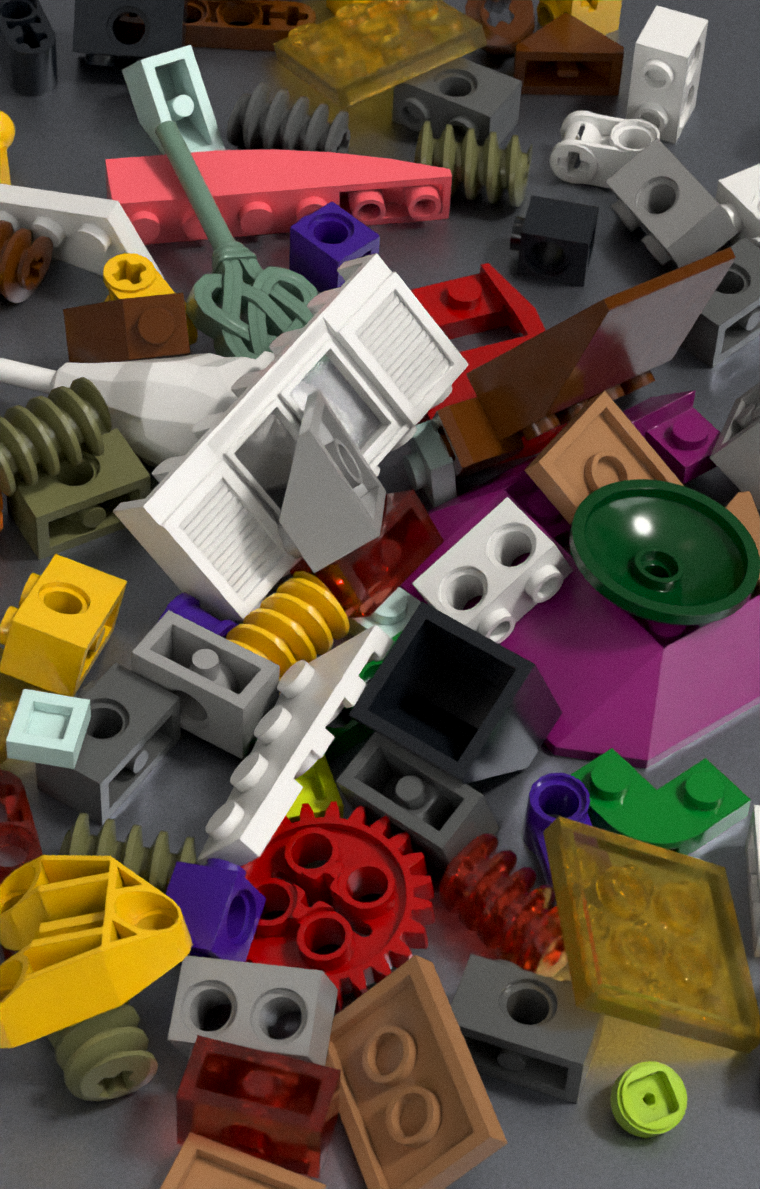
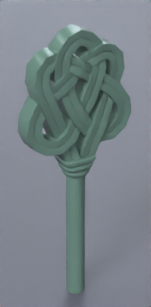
(250, 301)

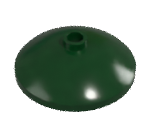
(664, 552)

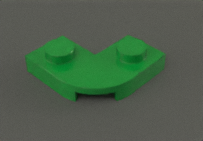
(675, 816)

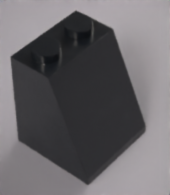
(458, 699)

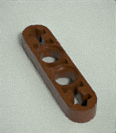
(268, 22)

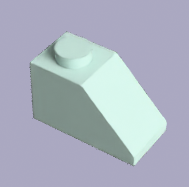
(173, 90)

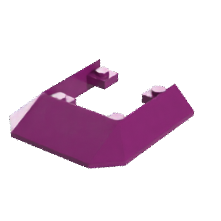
(615, 674)

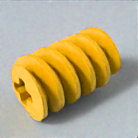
(293, 623)

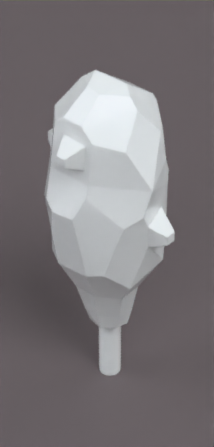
(150, 399)

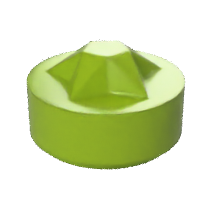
(648, 1099)

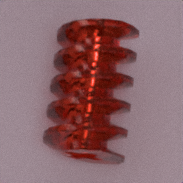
(503, 908)

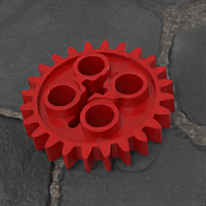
(357, 864)

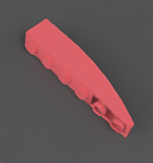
(274, 189)

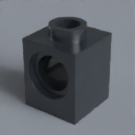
(555, 240)

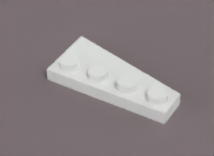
(288, 745)

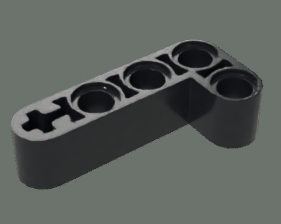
(27, 47)

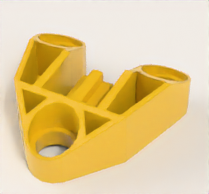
(85, 942)

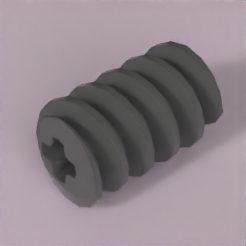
(273, 125)

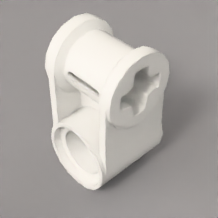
(602, 149)

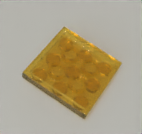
(377, 46)
(651, 936)

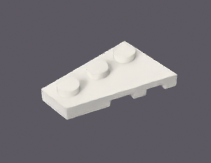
(81, 227)

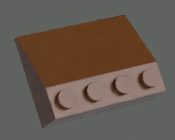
(596, 351)

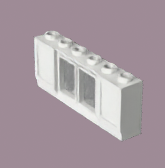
(221, 503)

